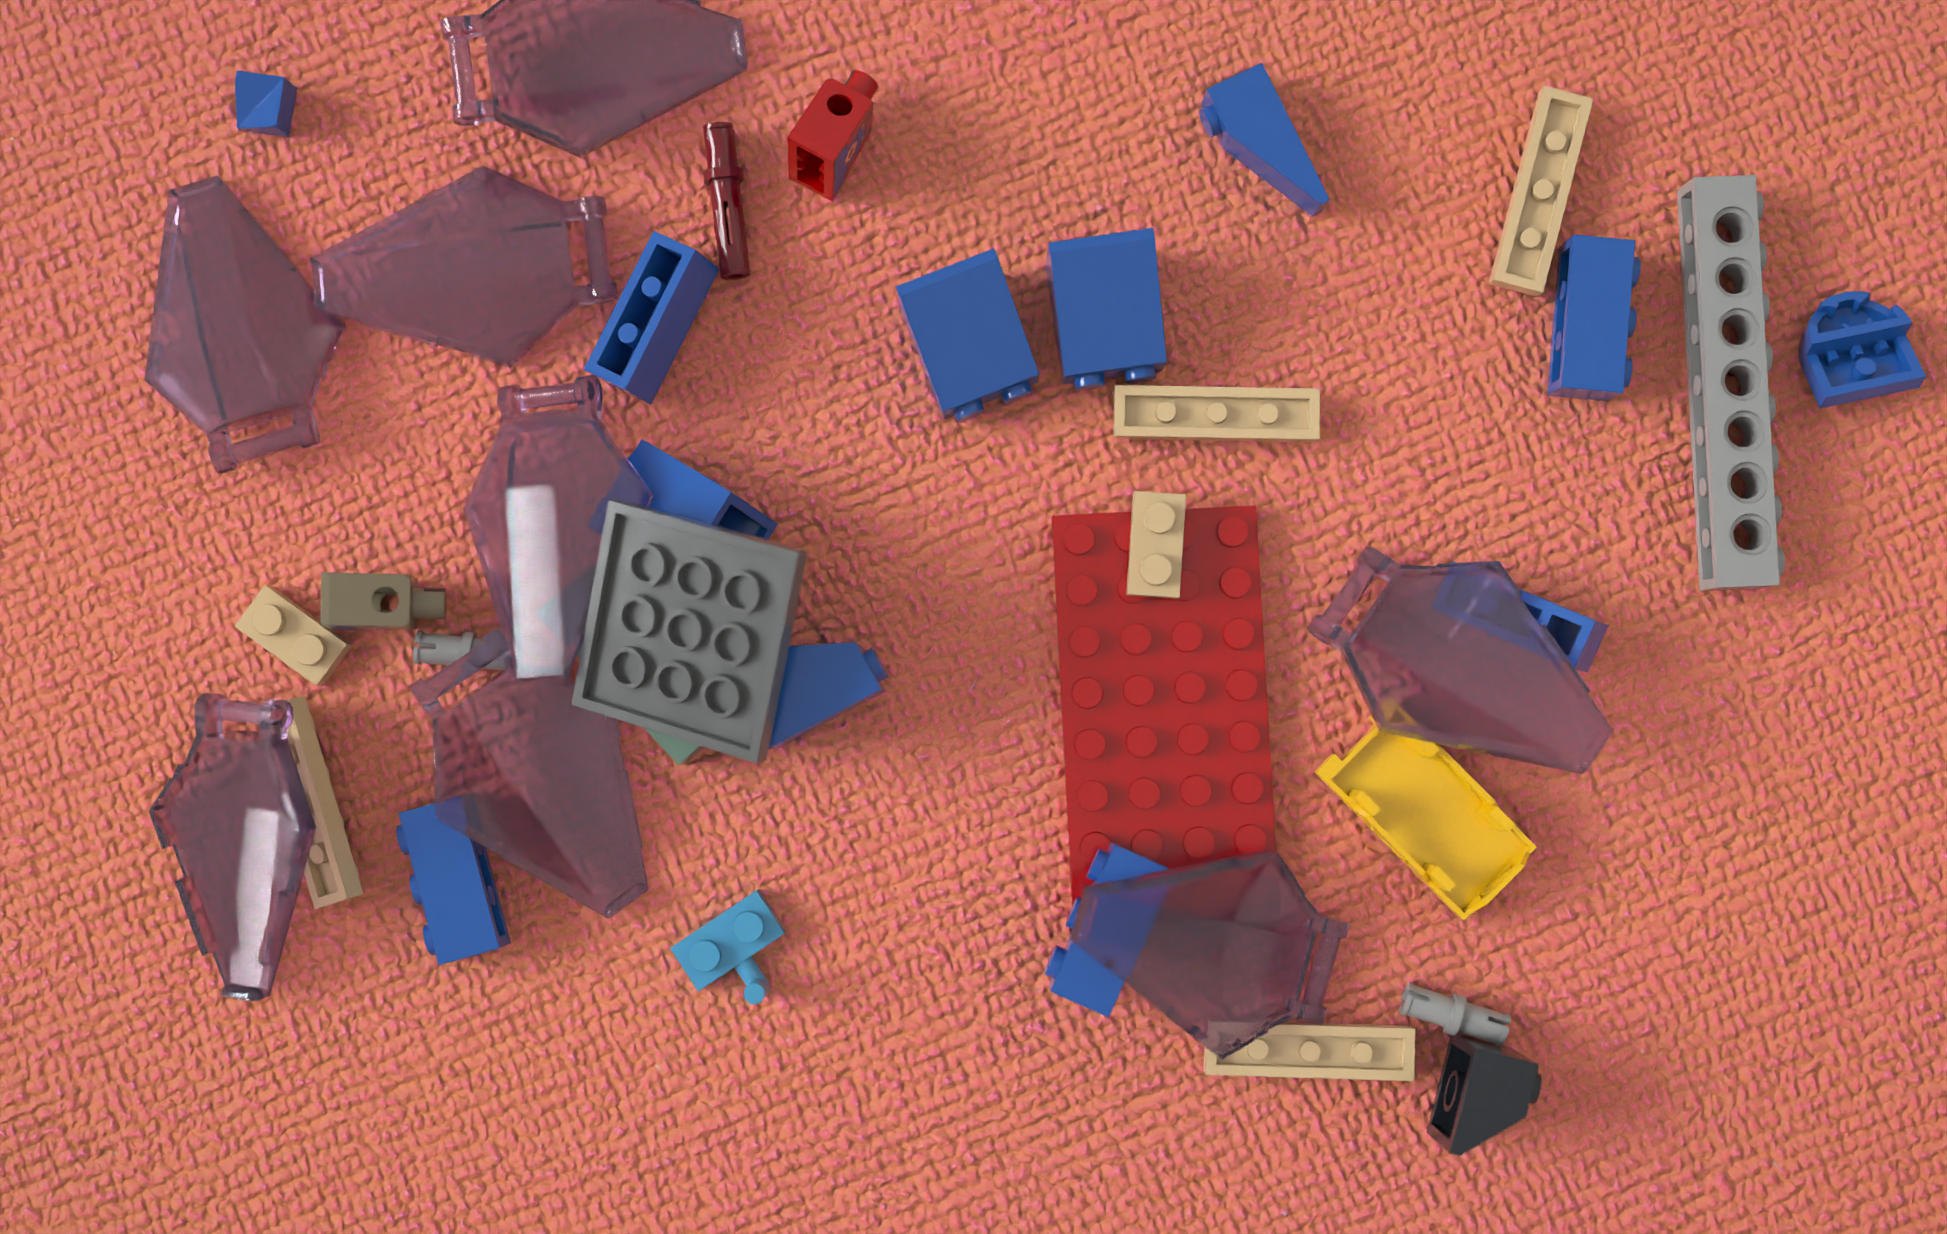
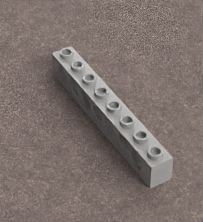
(1711, 406)

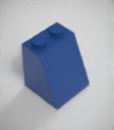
(1106, 308)
(968, 336)
(694, 496)
(822, 685)

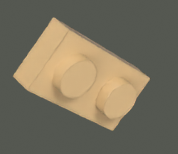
(1156, 544)
(293, 635)

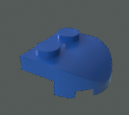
(1857, 350)

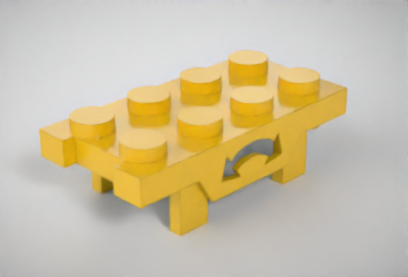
(1430, 816)

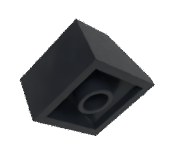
(1481, 1093)

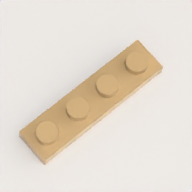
(1541, 191)
(1216, 413)
(330, 864)
(1324, 1052)

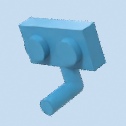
(729, 944)

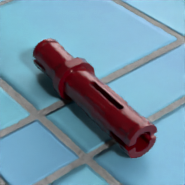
(724, 182)

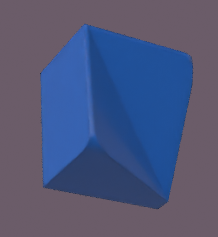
(264, 103)

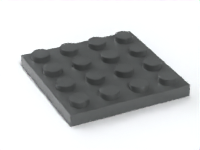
(689, 629)

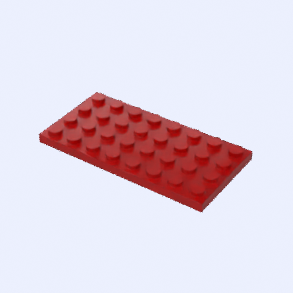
(1163, 694)

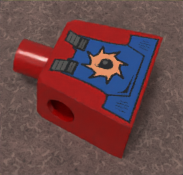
(831, 134)

